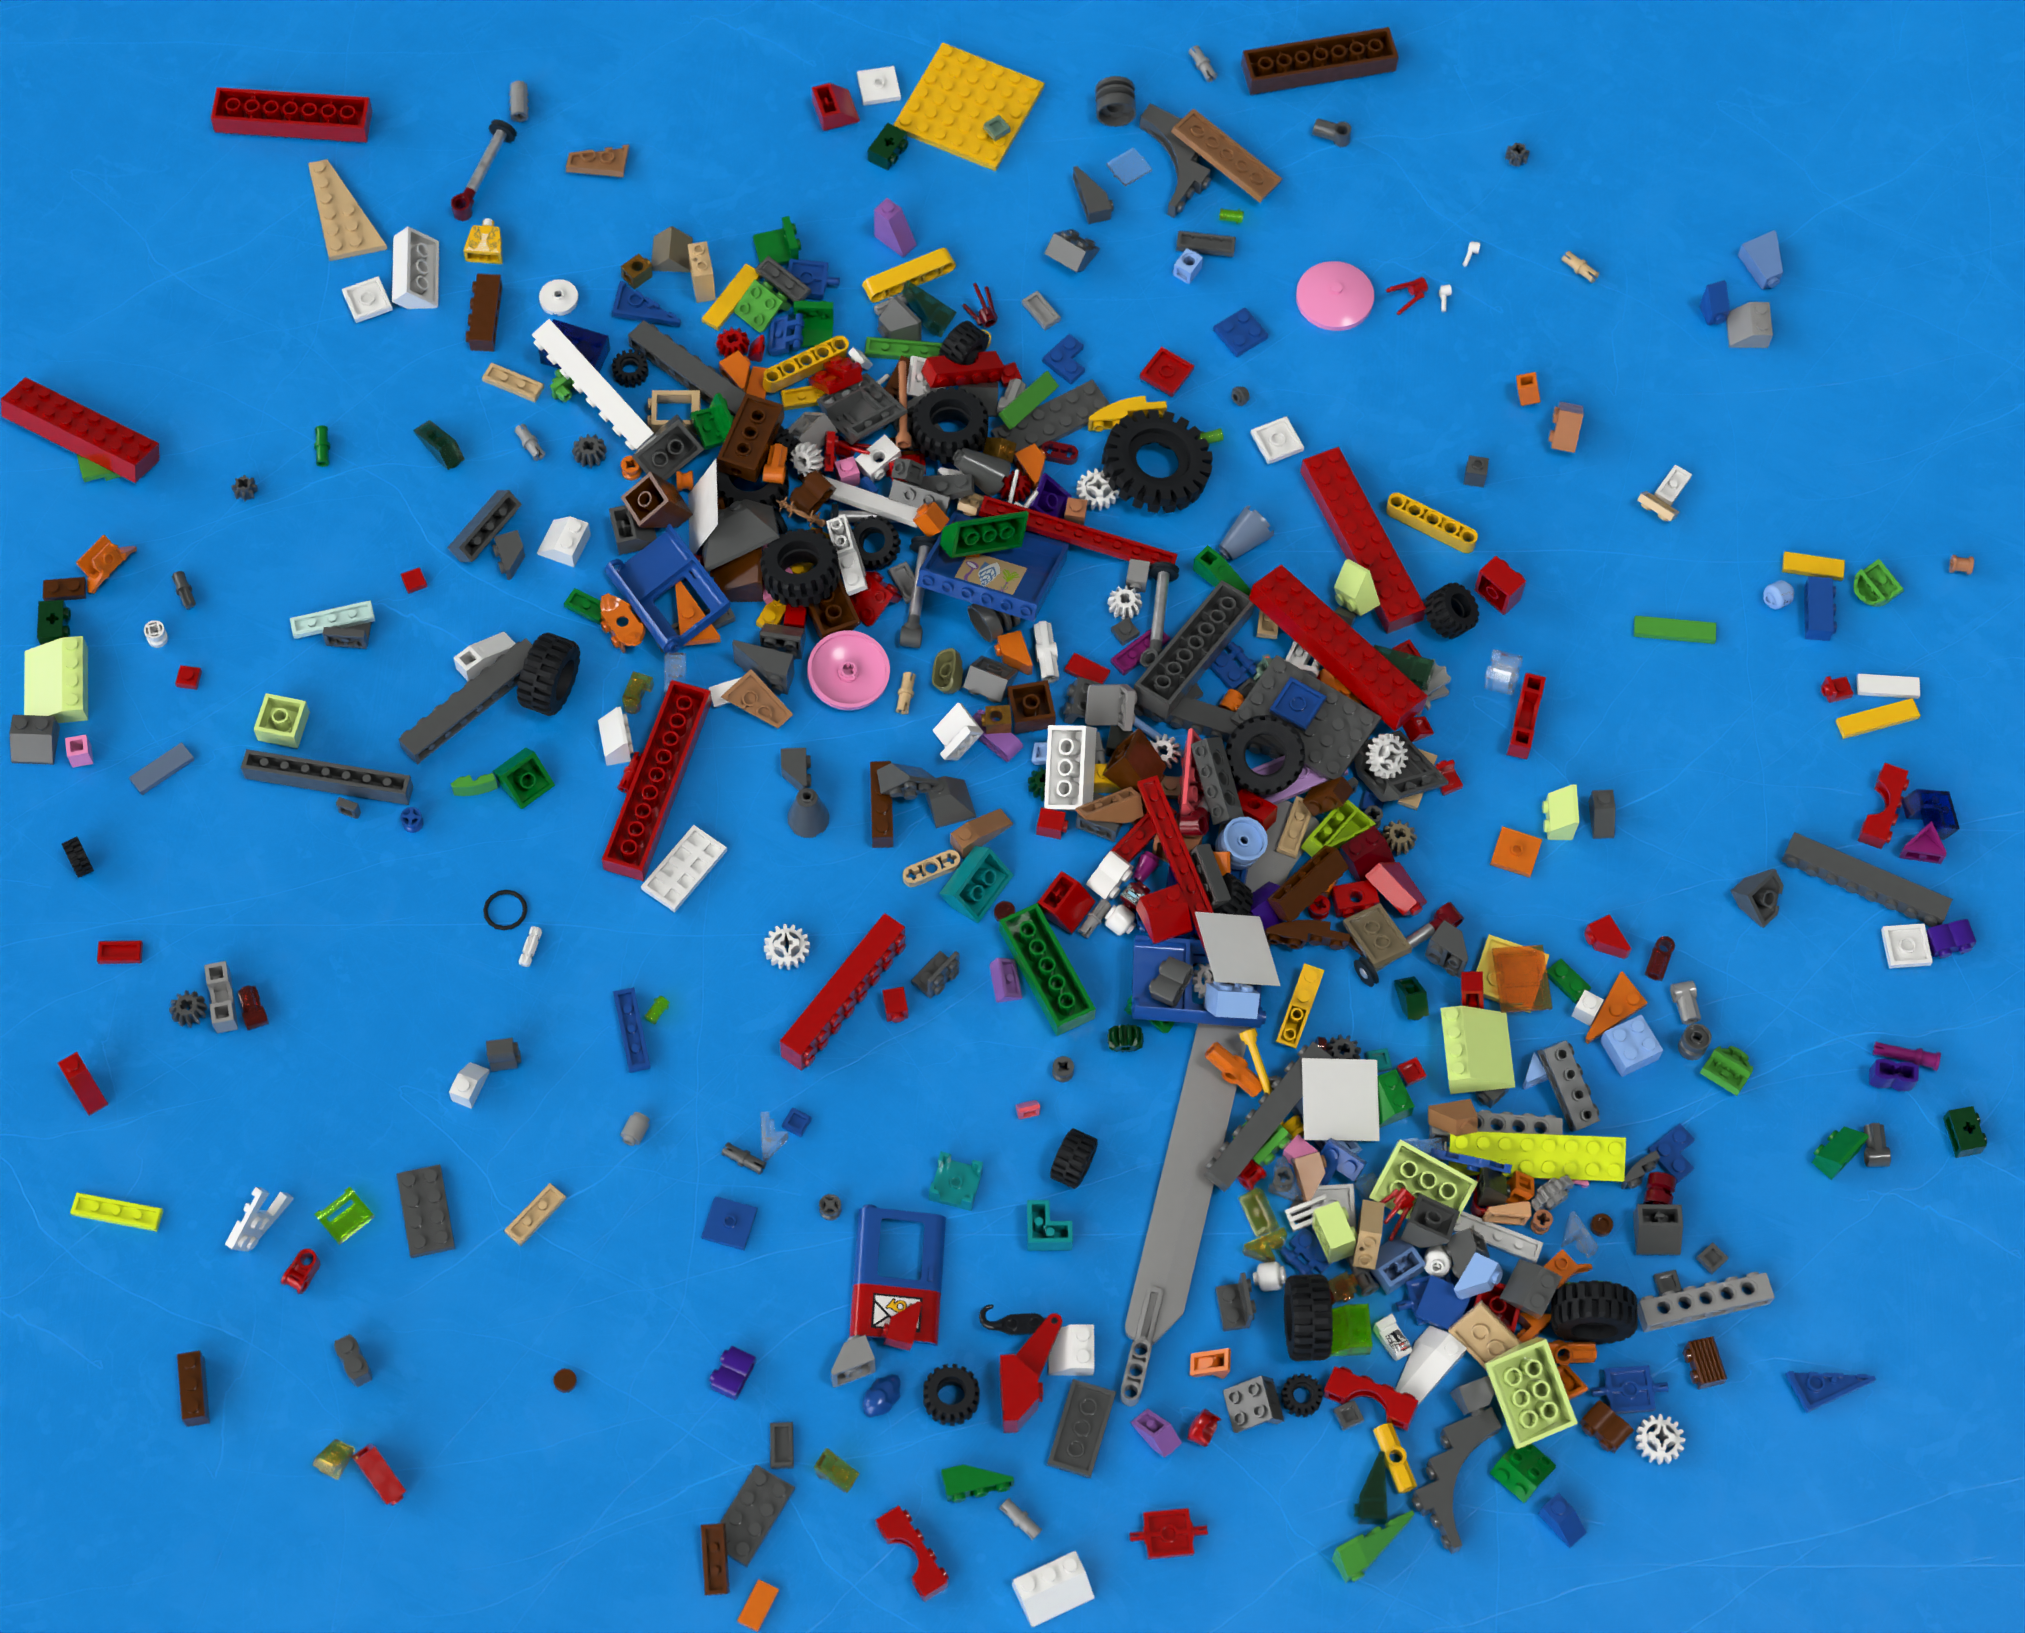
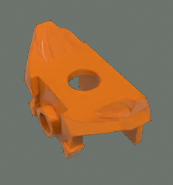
(101, 561)
(611, 610)
(1566, 1267)

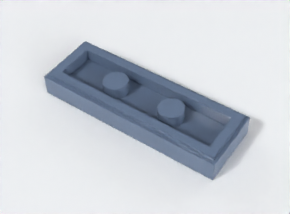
(161, 768)

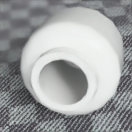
(1120, 920)
(1437, 1261)
(1270, 1276)

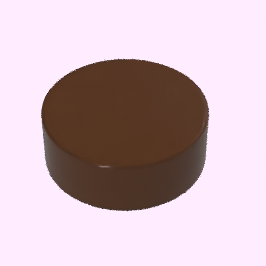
(1601, 1225)
(565, 1380)

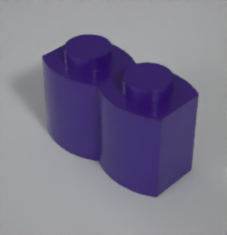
(1951, 938)
(1899, 1076)
(732, 1373)

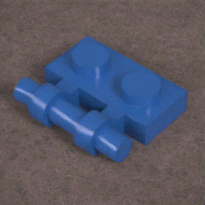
(781, 334)
(1229, 671)
(1310, 1249)

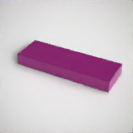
(1130, 656)

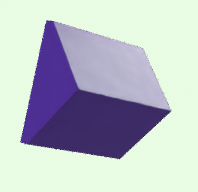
(1051, 498)
(1262, 907)

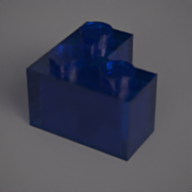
(1934, 807)

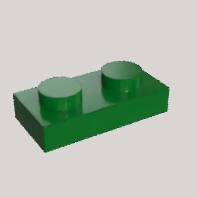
(584, 605)
(1567, 980)

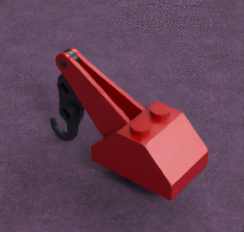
(1022, 1371)

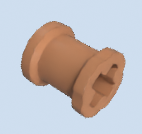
(1961, 564)
(1547, 1218)

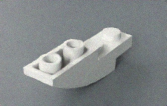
(848, 554)

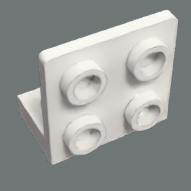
(957, 732)

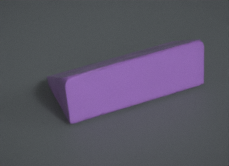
(1005, 980)

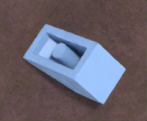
(1478, 1277)

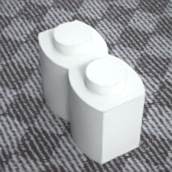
(1110, 875)

